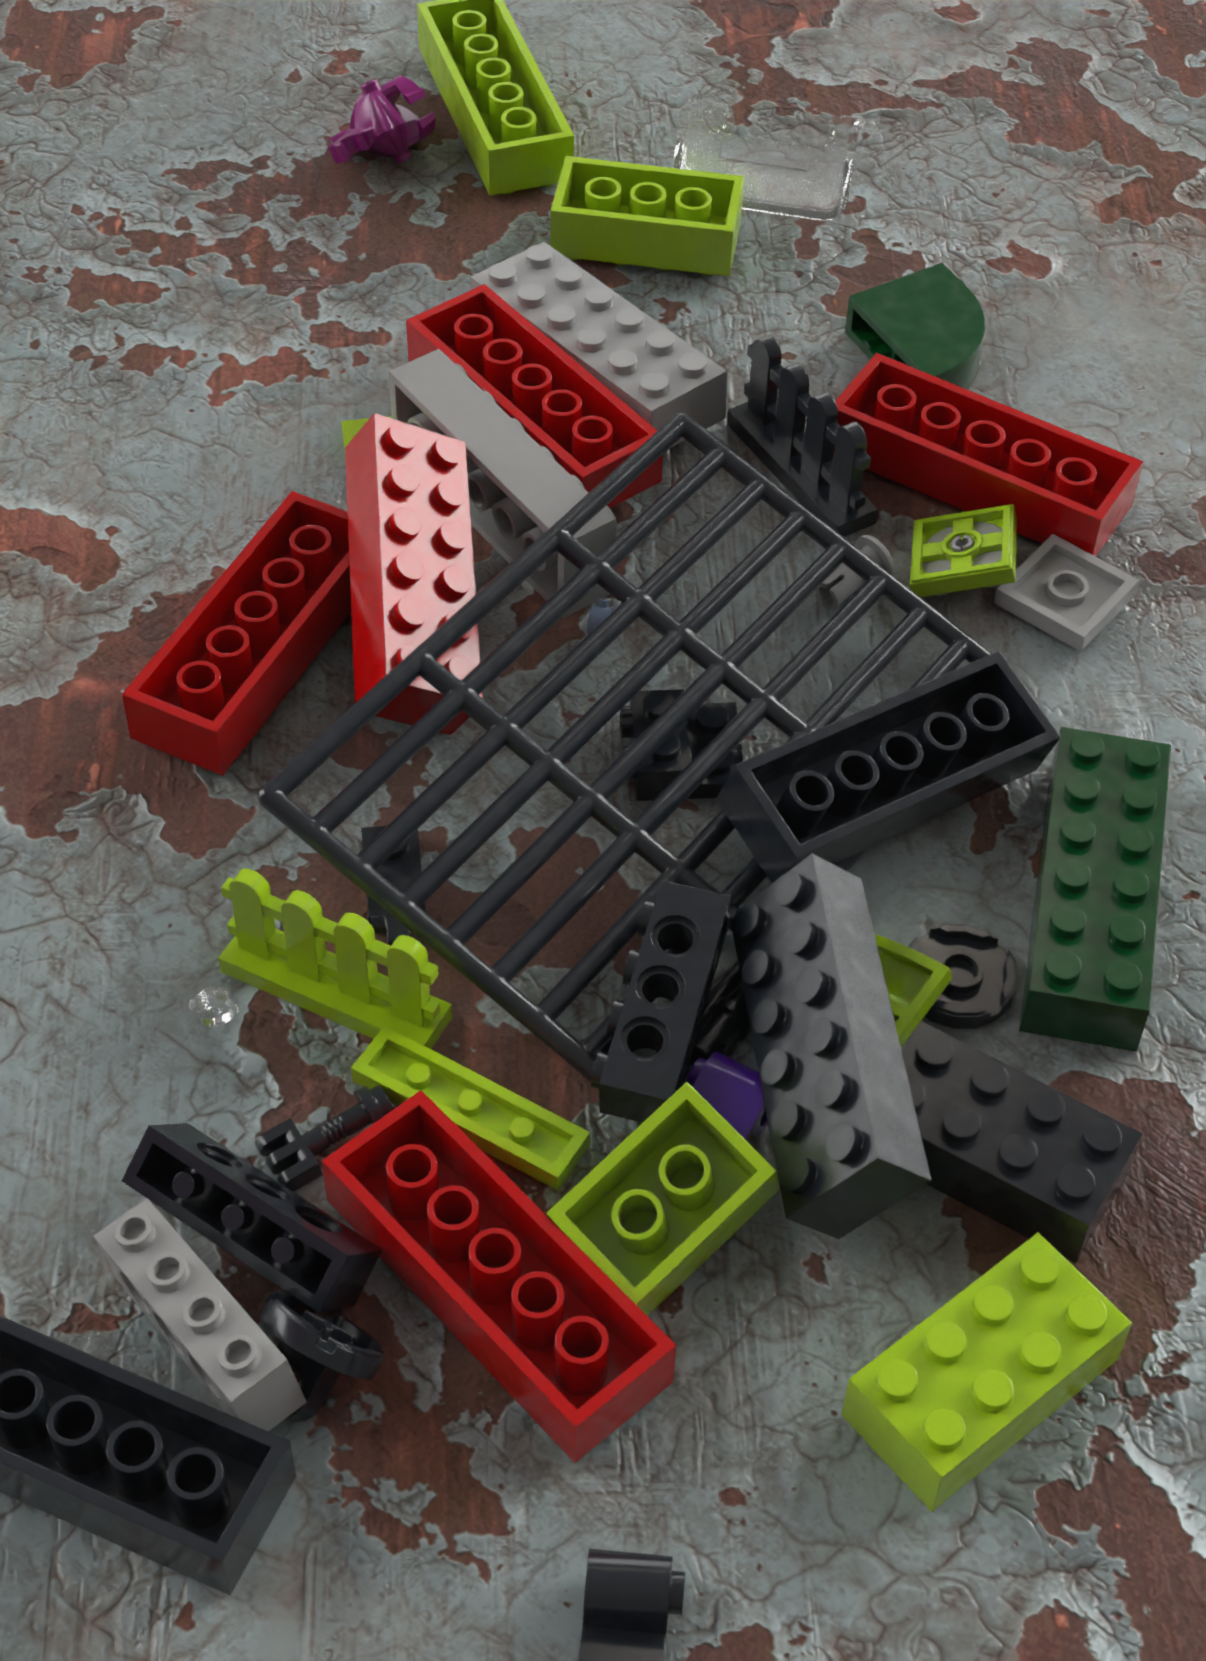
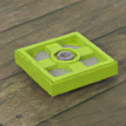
(964, 551)

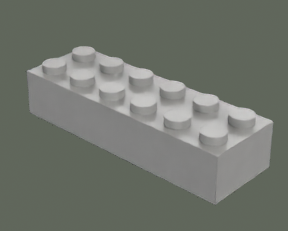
(610, 337)
(511, 478)

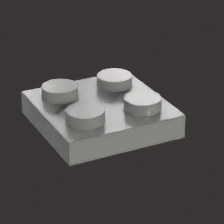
(1067, 592)

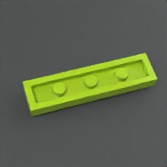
(485, 1111)

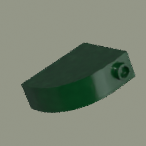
(922, 322)

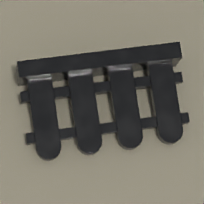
(798, 457)

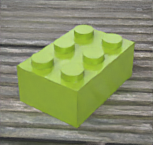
(666, 1198)

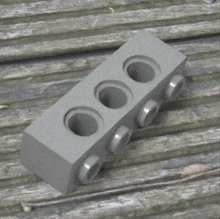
(199, 1318)

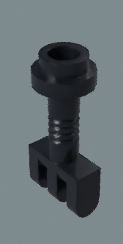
(294, 1153)

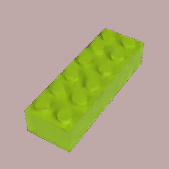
(494, 93)

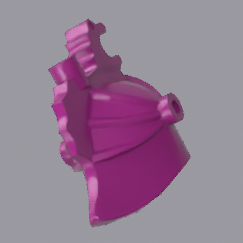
(382, 124)

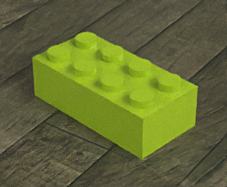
(646, 215)
(984, 1370)

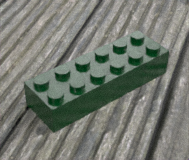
(1097, 890)

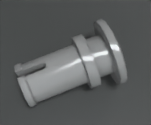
(845, 582)

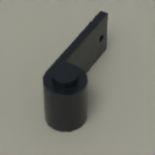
(628, 1605)

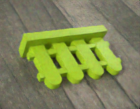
(332, 985)

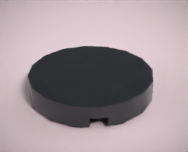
(980, 971)

